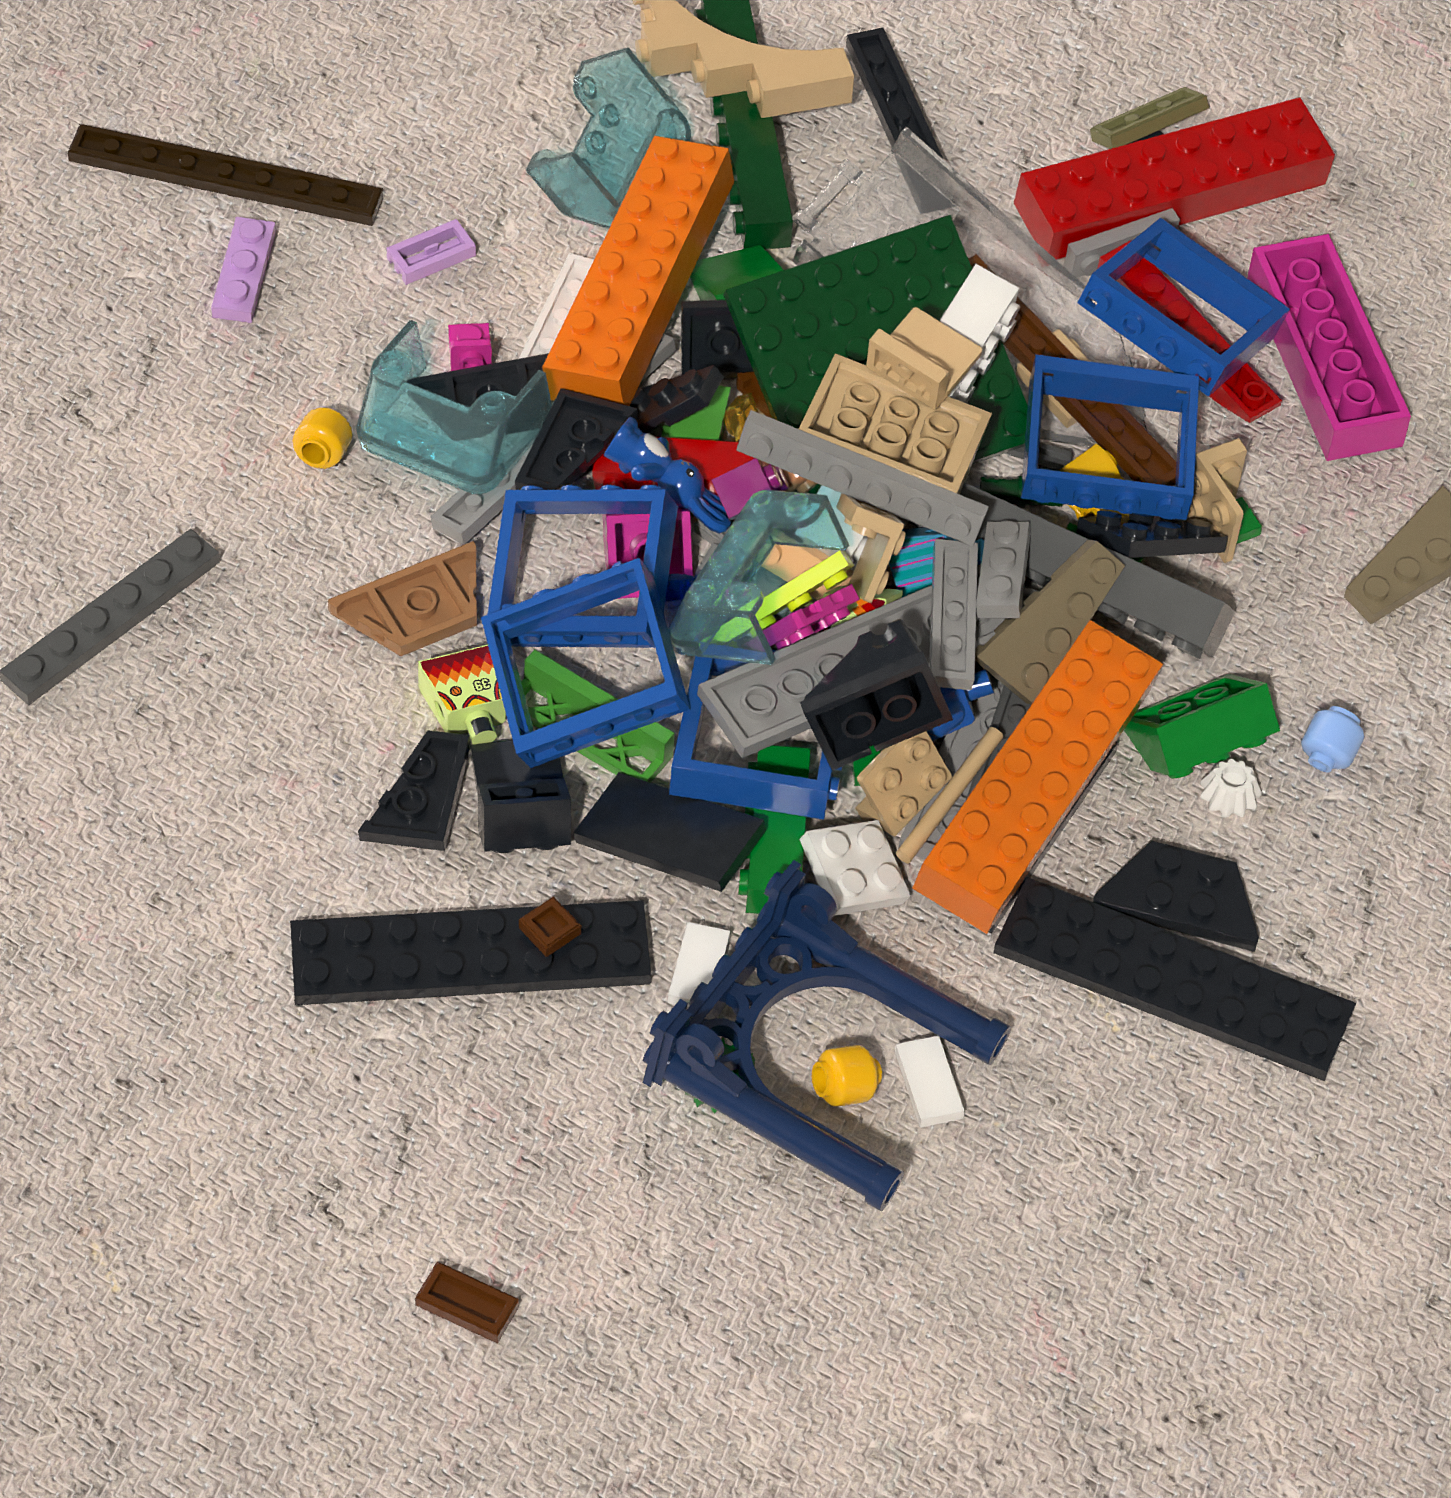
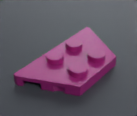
(811, 618)

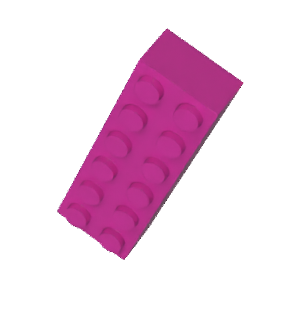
(1331, 349)

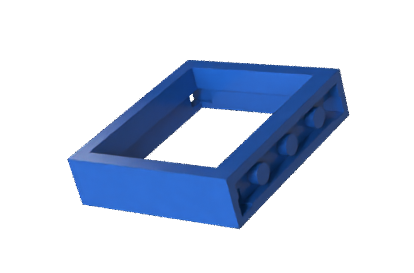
(1205, 277)
(1117, 386)
(570, 499)
(606, 720)
(737, 784)

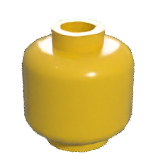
(322, 438)
(846, 1075)

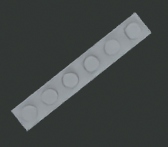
(862, 478)

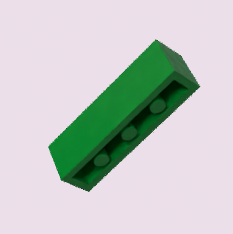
(781, 840)

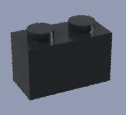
(524, 815)

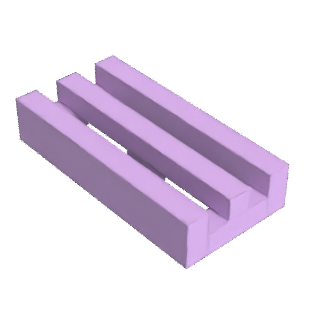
(435, 256)

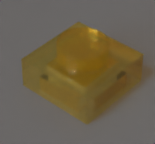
(737, 414)

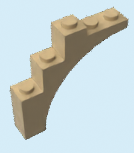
(723, 64)

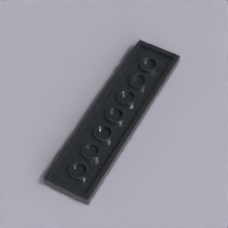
(463, 954)
(1175, 978)

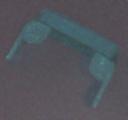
(440, 436)

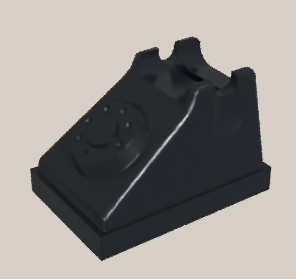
(875, 697)

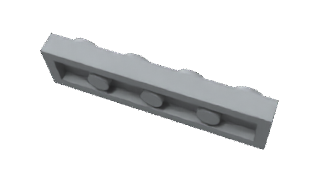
(953, 613)

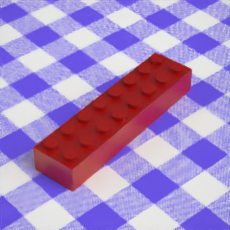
(1190, 170)

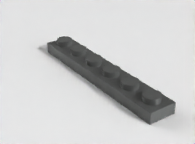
(109, 616)

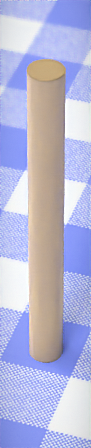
(949, 795)

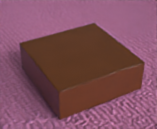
(549, 926)

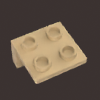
(922, 357)
(1216, 489)
(883, 541)
(901, 782)

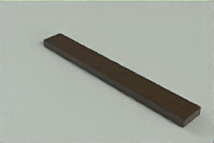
(225, 174)

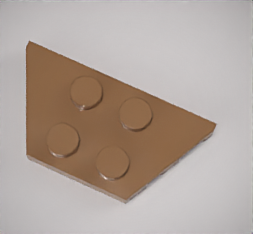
(415, 603)

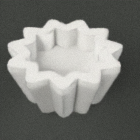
(1231, 788)

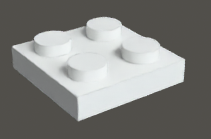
(855, 866)

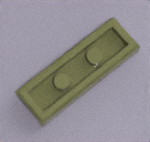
(1149, 118)

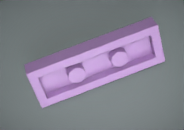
(243, 269)

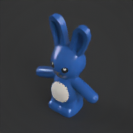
(651, 460)

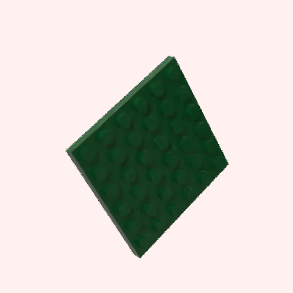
(838, 302)

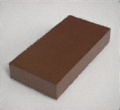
(467, 1302)

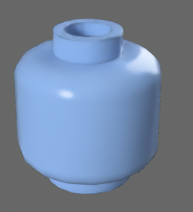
(1332, 739)

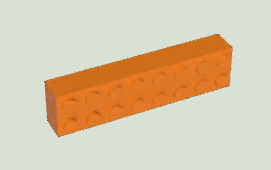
(640, 271)
(1037, 777)

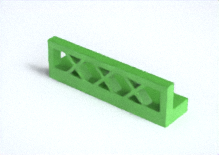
(576, 695)

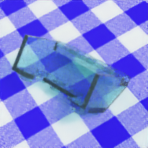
(625, 116)
(722, 603)

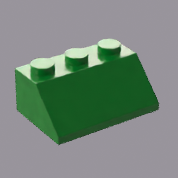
(1203, 724)

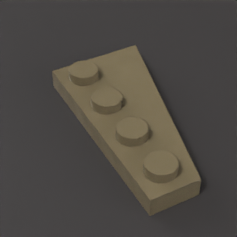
(1032, 646)

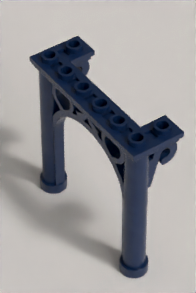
(798, 925)

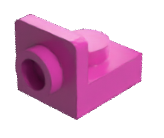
(469, 345)

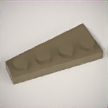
(1408, 564)

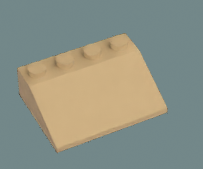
(893, 427)

